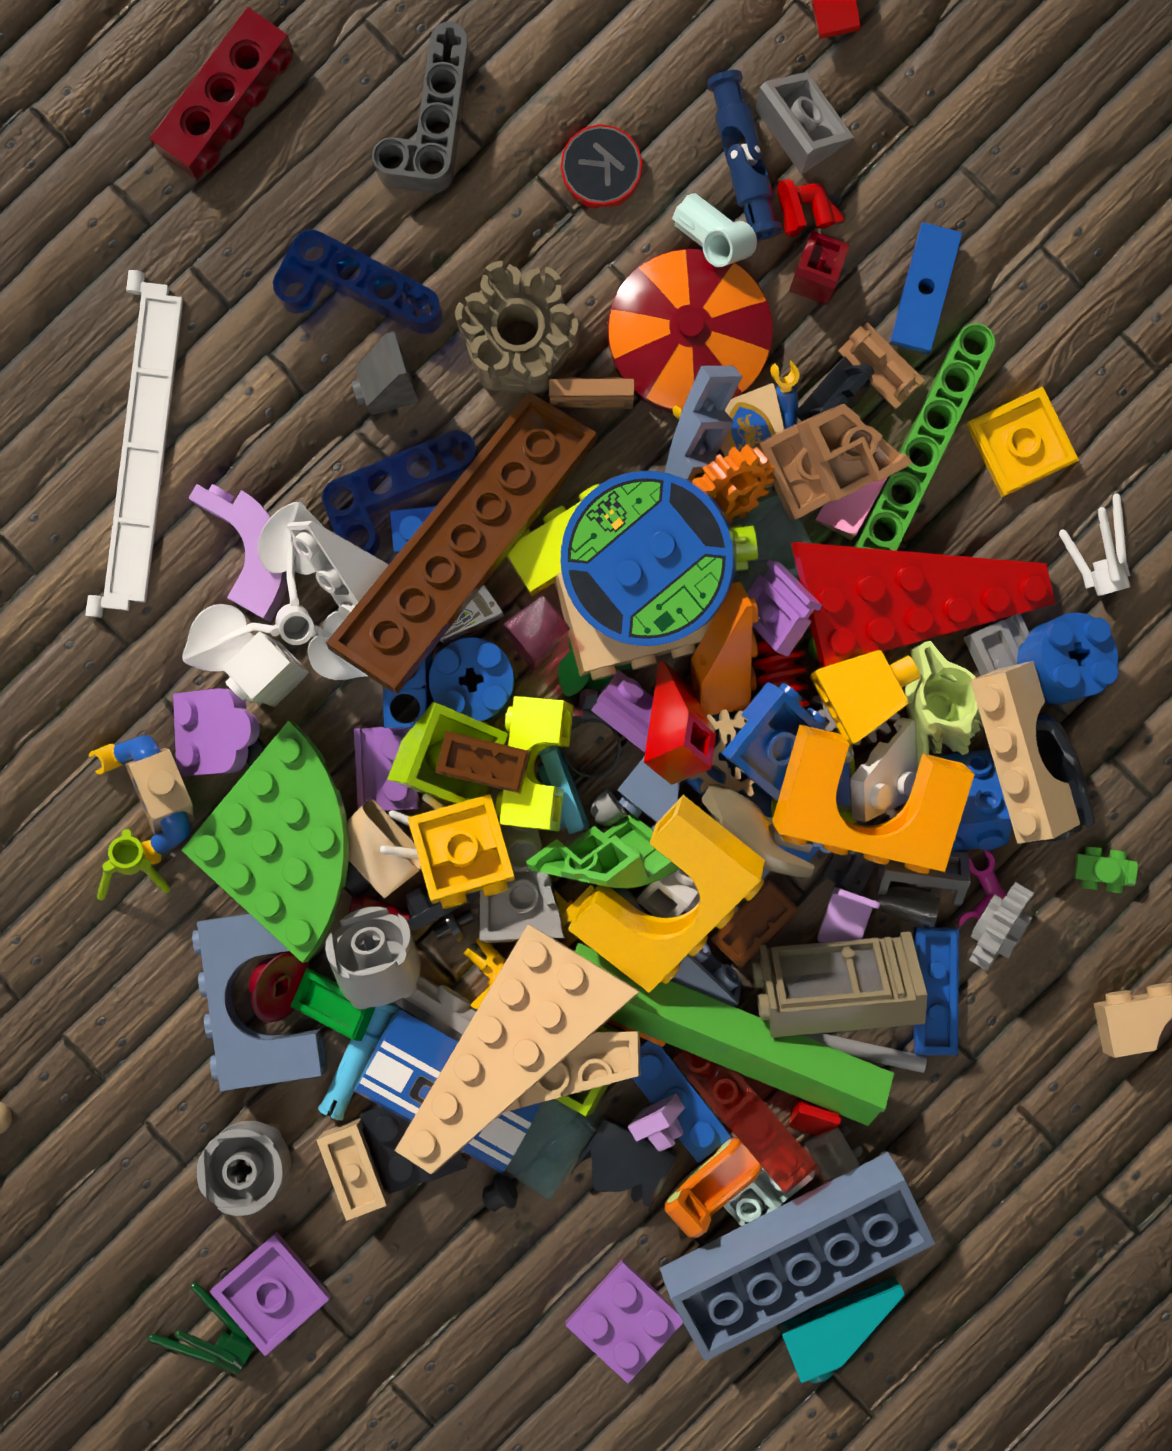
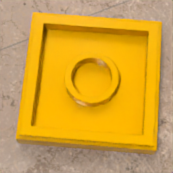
(1022, 442)

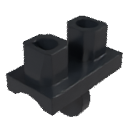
(424, 912)

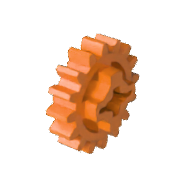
(737, 480)

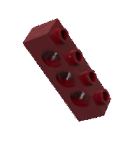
(247, 39)

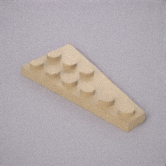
(525, 1026)

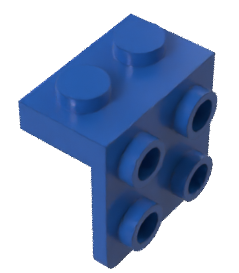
(985, 815)

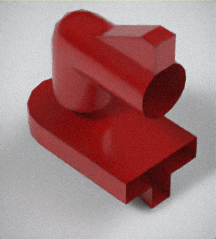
(793, 197)

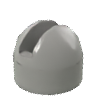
(607, 809)

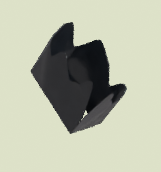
(624, 1163)

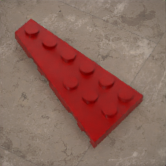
(905, 597)

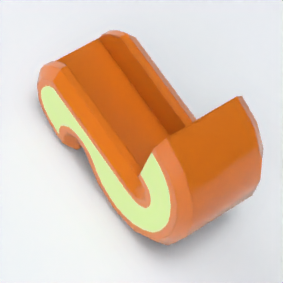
(711, 1187)

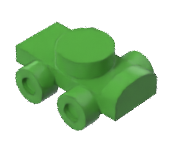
(1113, 870)

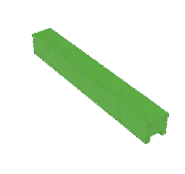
(745, 1045)

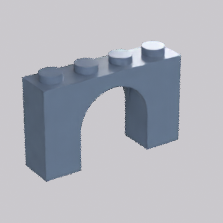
(241, 1054)

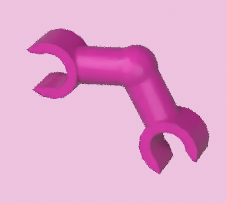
(990, 885)

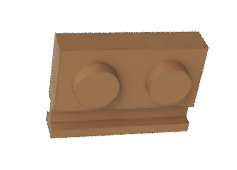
(591, 393)

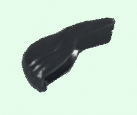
(1064, 765)

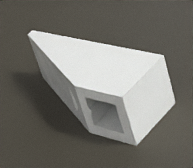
(339, 565)

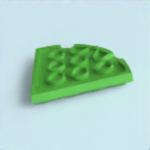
(280, 843)

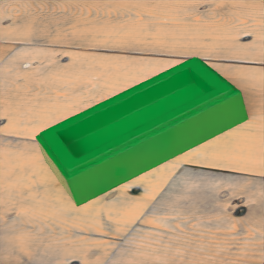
(323, 1001)

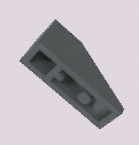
(384, 377)

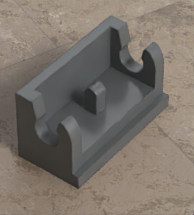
(954, 878)

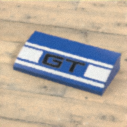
(405, 1070)

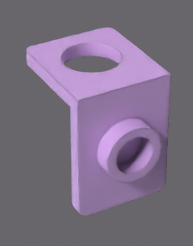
(845, 917)

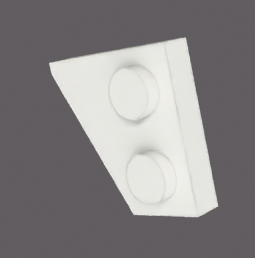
(887, 775)

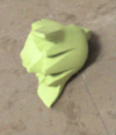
(941, 703)

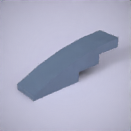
(703, 422)

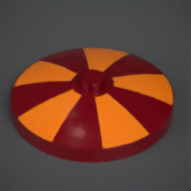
(686, 316)

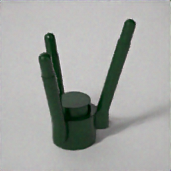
(228, 1352)

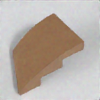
(827, 459)

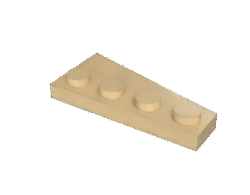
(594, 1063)

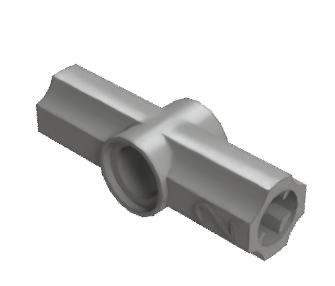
(439, 1008)

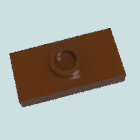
(483, 762)
(754, 923)

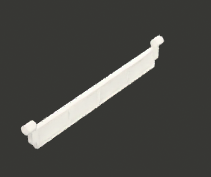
(142, 447)

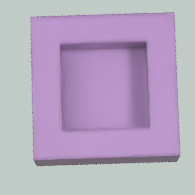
(659, 1123)

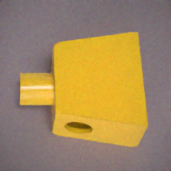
(864, 691)

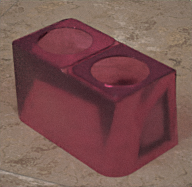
(536, 632)

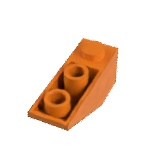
(723, 658)

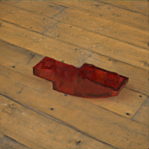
(749, 1119)

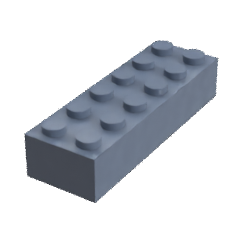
(796, 1256)

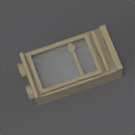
(840, 986)

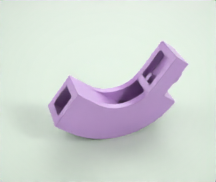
(256, 587)

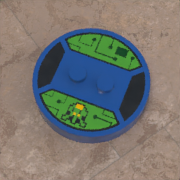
(648, 558)

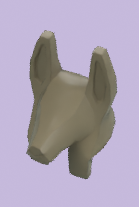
(755, 830)

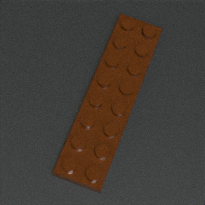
(461, 543)

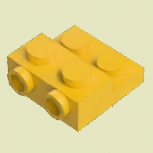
(461, 851)

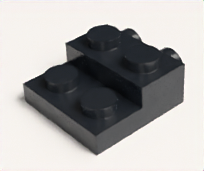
(384, 1134)

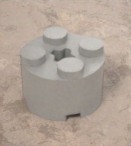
(374, 958)
(229, 1186)

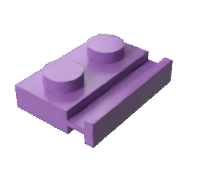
(782, 607)
(625, 708)
(374, 759)

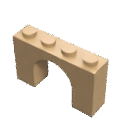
(600, 654)

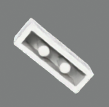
(264, 671)

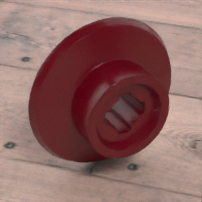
(275, 985)

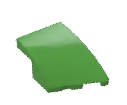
(607, 859)

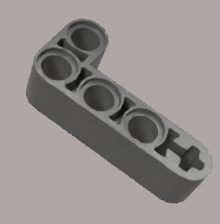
(434, 108)

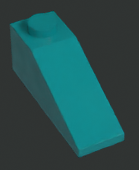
(831, 1333)

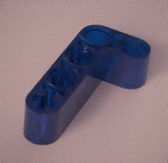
(361, 289)
(403, 484)

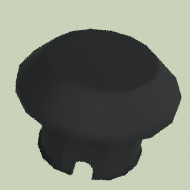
(500, 1193)

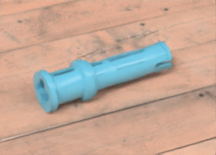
(354, 1063)

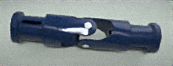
(745, 160)

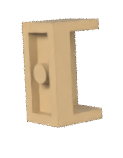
(352, 1169)

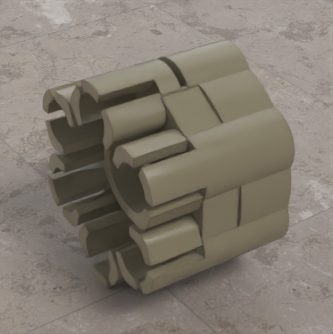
(514, 298)

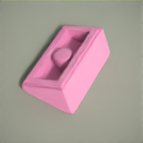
(849, 512)

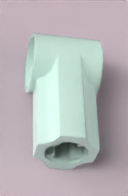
(721, 239)

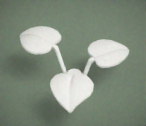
(222, 628)

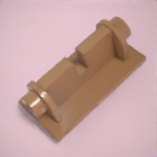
(892, 374)

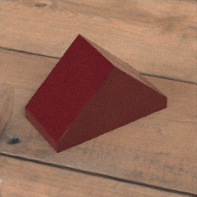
(819, 268)

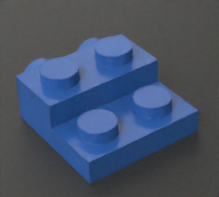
(768, 737)

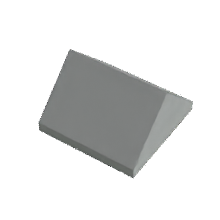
(801, 120)

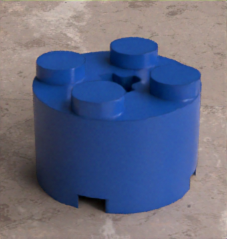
(1071, 657)
(487, 661)

